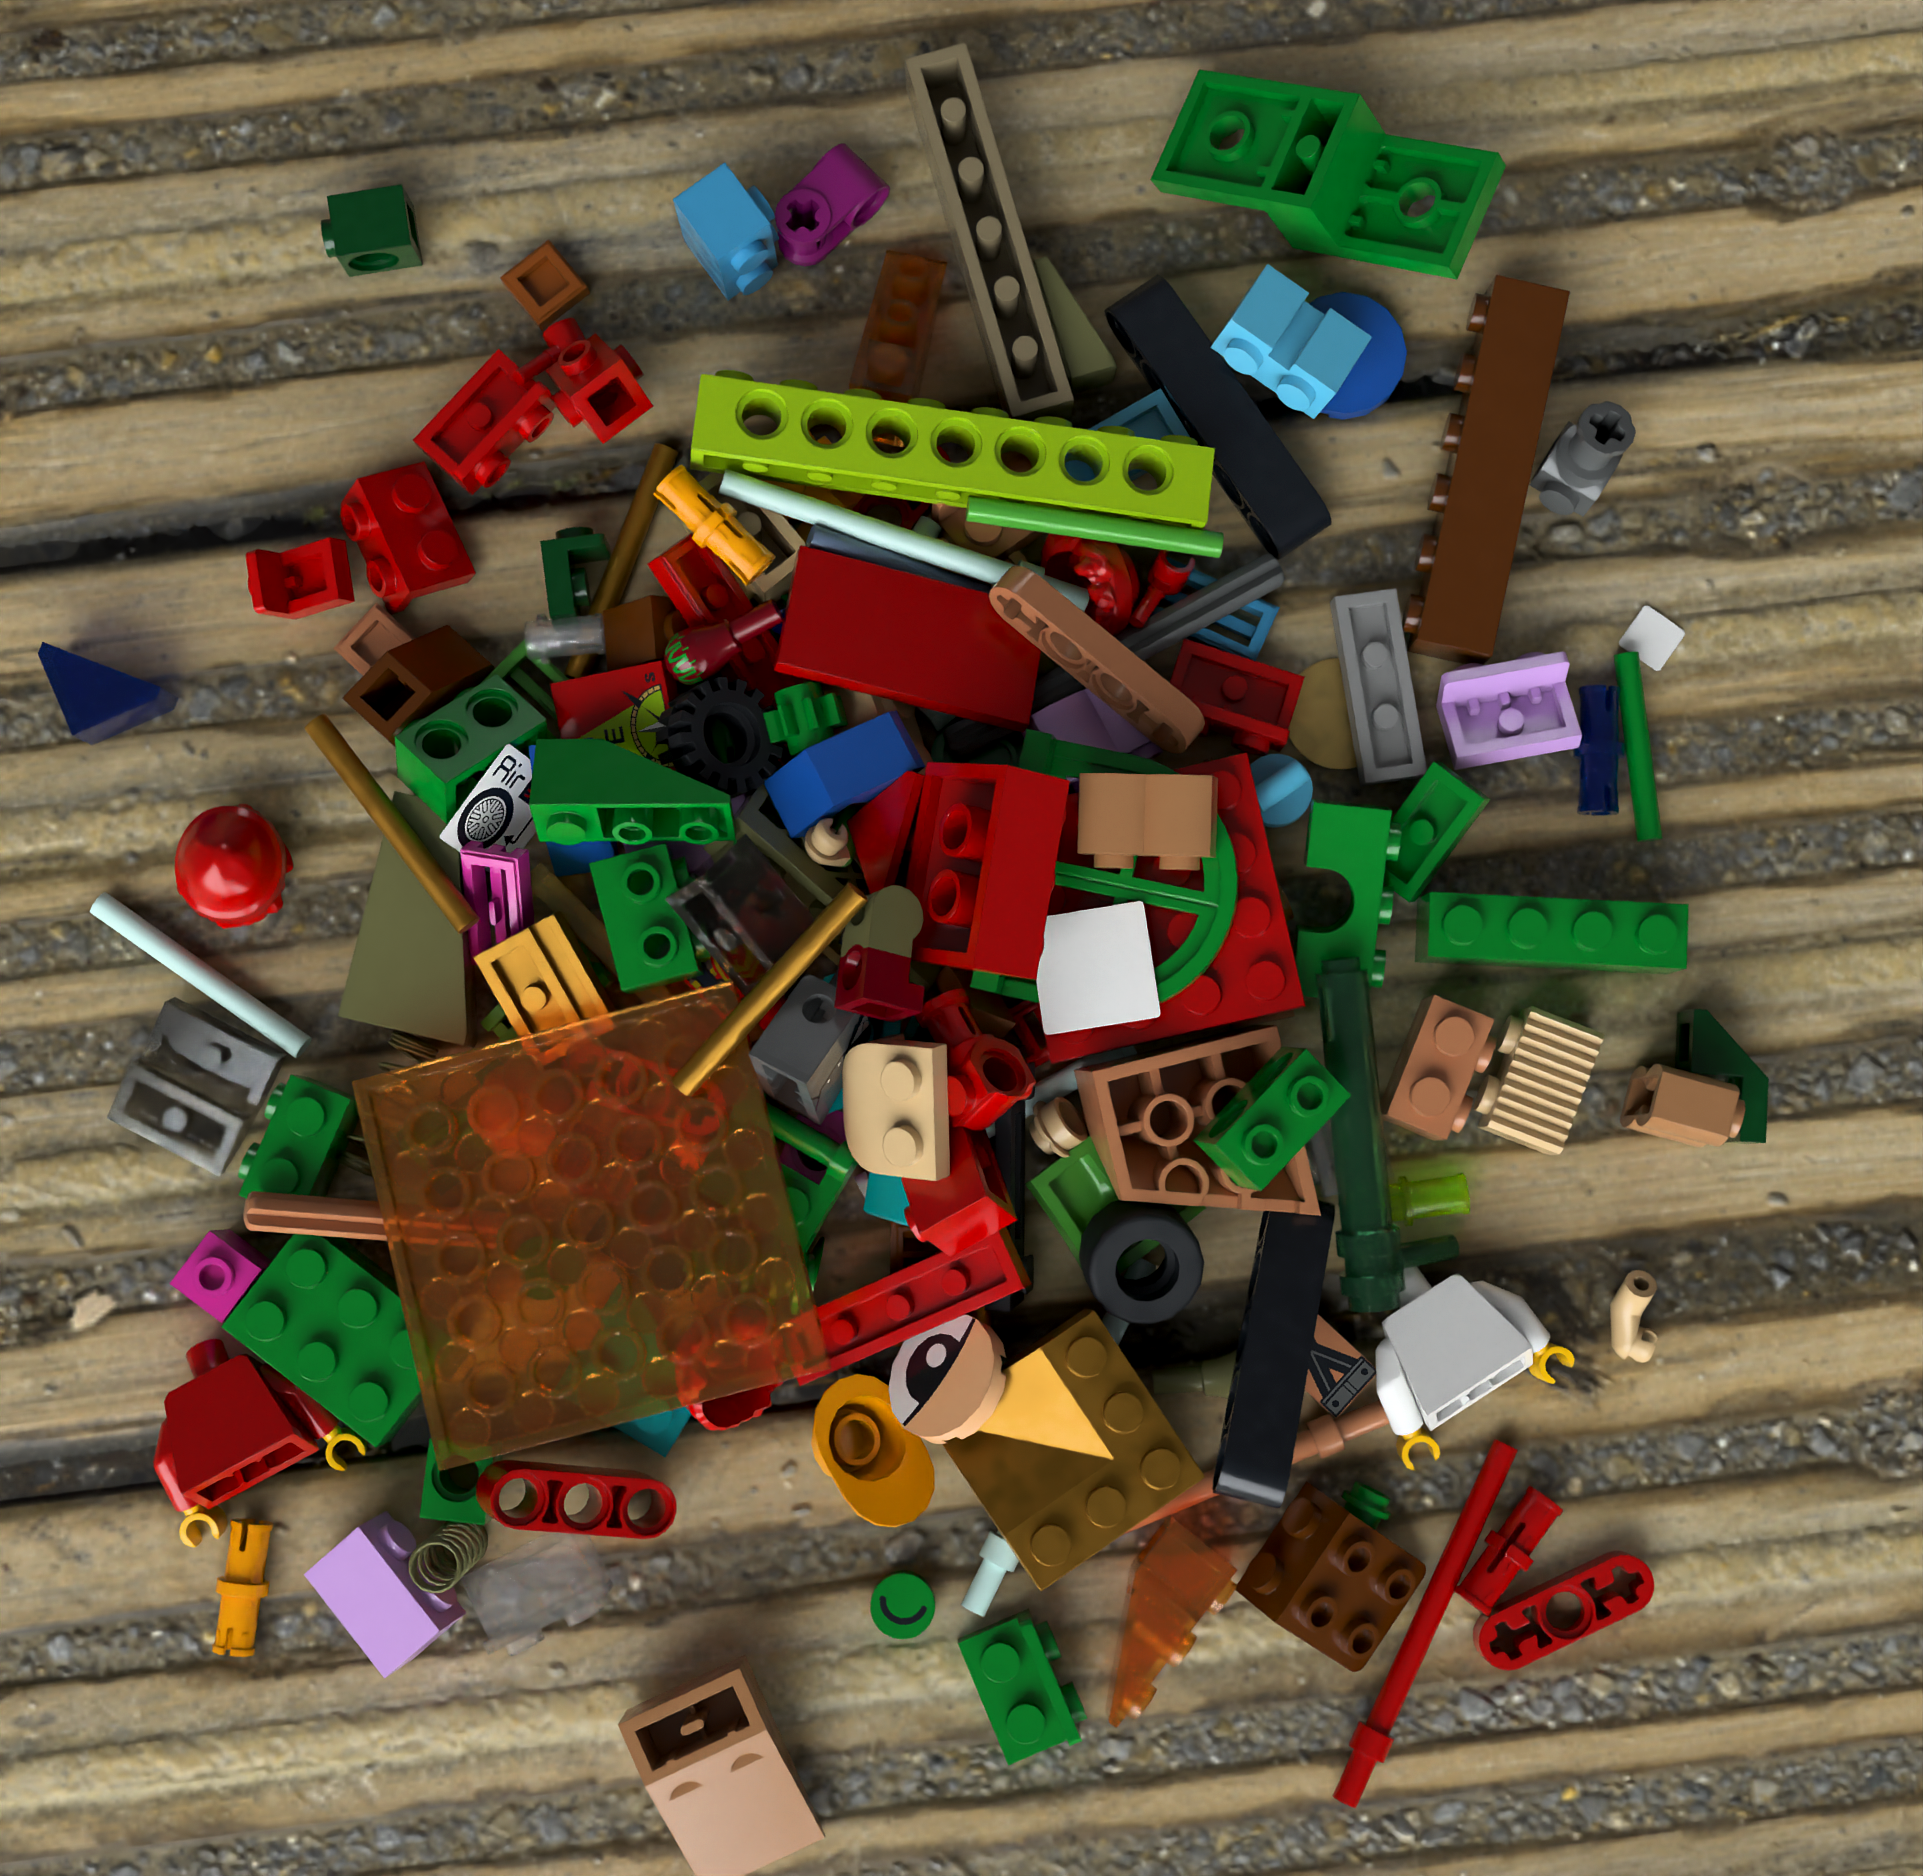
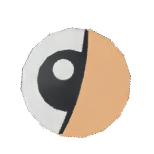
(948, 1380)

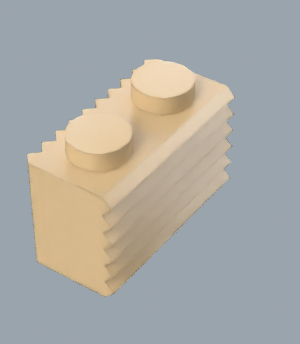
(1538, 1079)

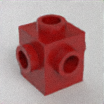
(598, 387)

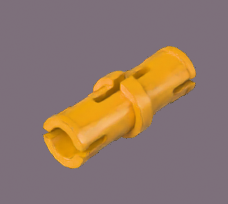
(714, 525)
(242, 1587)

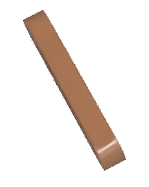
(1096, 659)

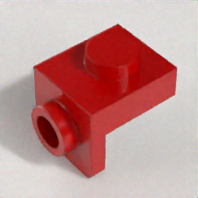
(300, 579)

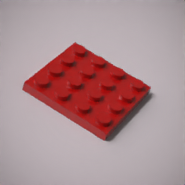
(1256, 964)

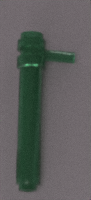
(1367, 1233)

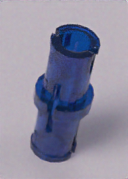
(1599, 750)

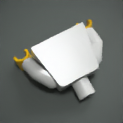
(1452, 1350)

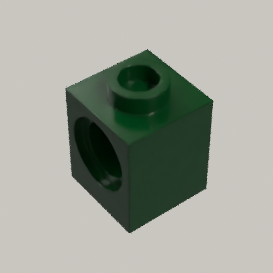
(372, 230)

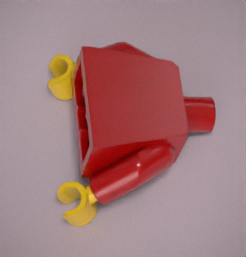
(234, 1431)

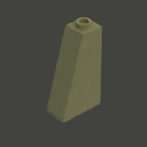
(408, 958)

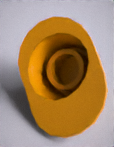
(869, 1454)

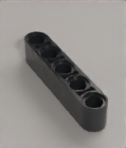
(1219, 414)
(1273, 1356)

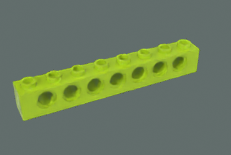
(921, 473)

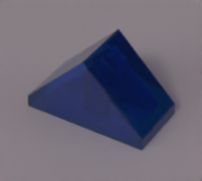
(100, 699)

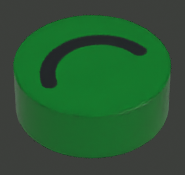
(902, 1604)

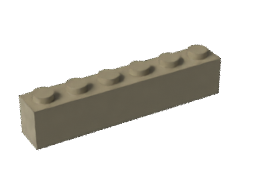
(987, 235)

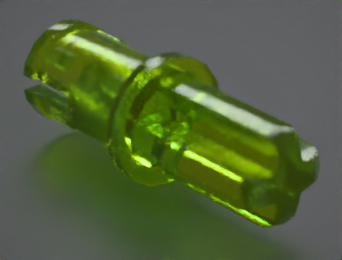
(1429, 1198)

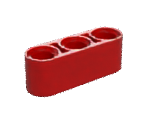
(603, 1514)

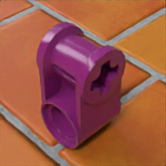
(835, 198)

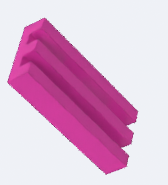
(511, 893)

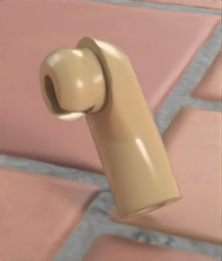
(1625, 1316)

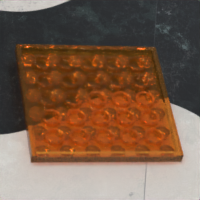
(586, 1229)

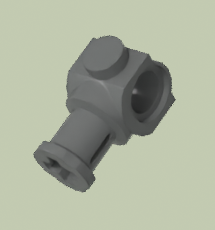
(1584, 459)

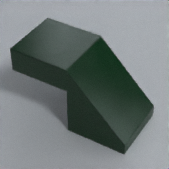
(1710, 1051)

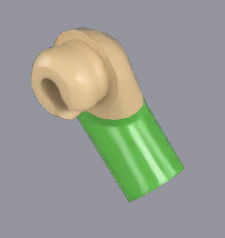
(831, 840)

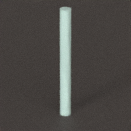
(200, 975)

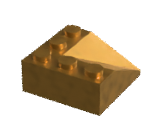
(1072, 1451)

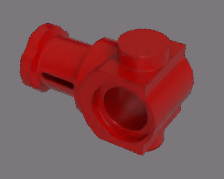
(982, 1071)

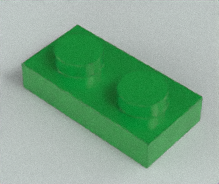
(1432, 826)

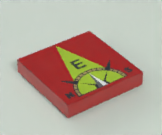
(617, 707)

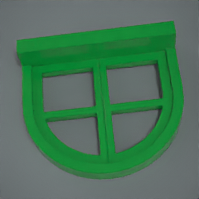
(1214, 906)

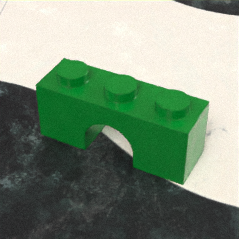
(1355, 844)

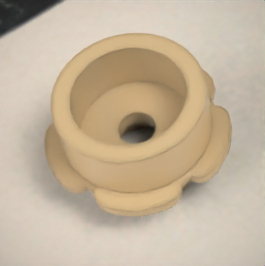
(1057, 1127)

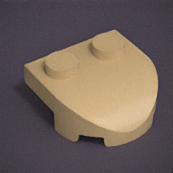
(897, 1107)

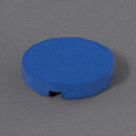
(1380, 363)

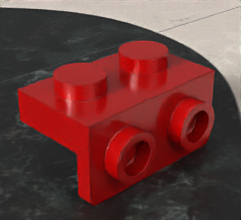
(486, 424)
(404, 535)
(1238, 696)

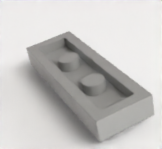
(1378, 687)

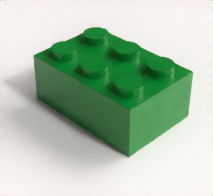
(334, 1332)

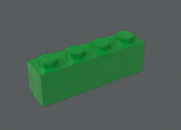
(1551, 933)

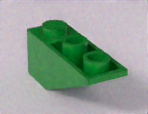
(610, 794)

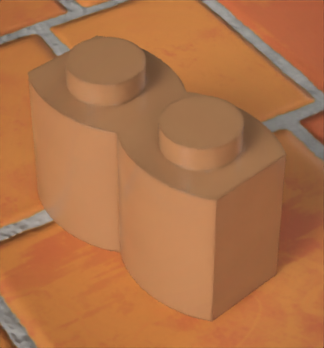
(1147, 817)
(1682, 1106)

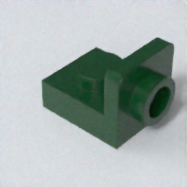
(565, 585)

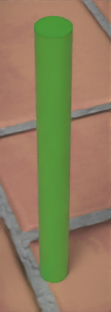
(1094, 526)

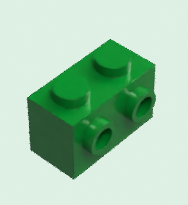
(643, 930)
(301, 1139)

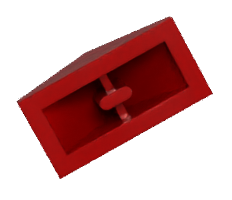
(886, 832)

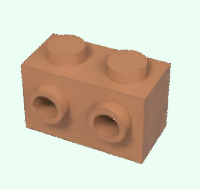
(1436, 1068)

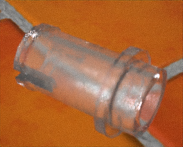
(564, 636)

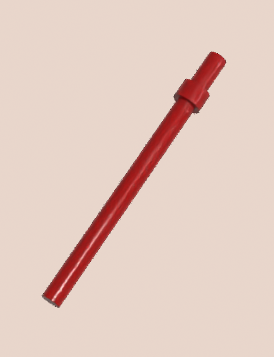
(1372, 1738)

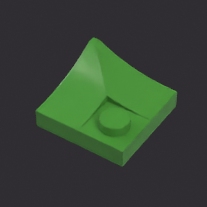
(1076, 1190)

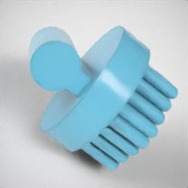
(1281, 788)

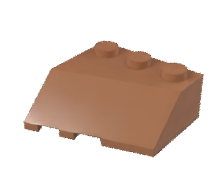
(1156, 1103)

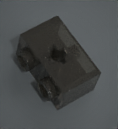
(741, 911)

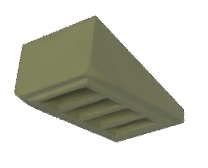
(1080, 346)

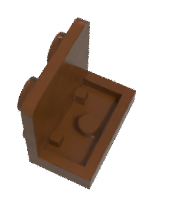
(1331, 1579)

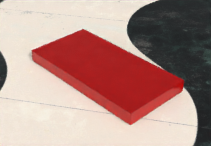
(905, 640)

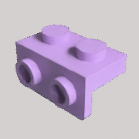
(1507, 710)

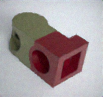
(878, 957)

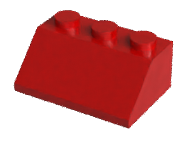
(985, 865)

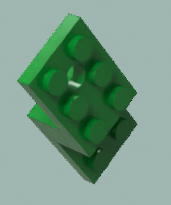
(1328, 173)

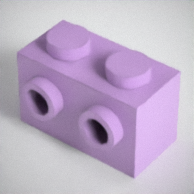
(374, 1596)

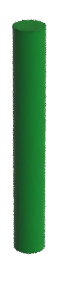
(1637, 747)

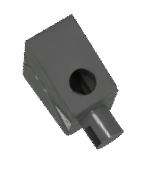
(805, 1048)

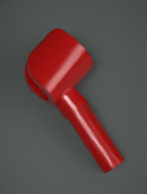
(557, 338)
(1163, 581)

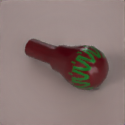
(703, 650)

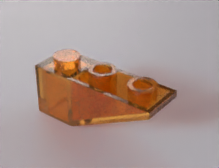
(899, 330)
(1165, 1597)

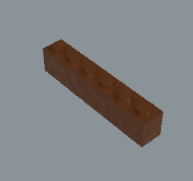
(1486, 471)

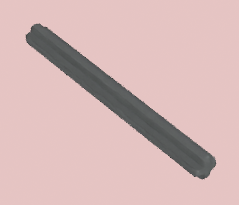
(1156, 635)

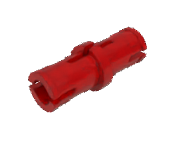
(1508, 1550)

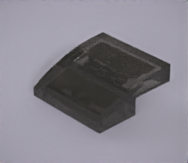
(196, 1086)

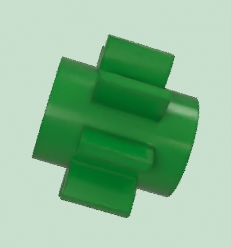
(804, 716)

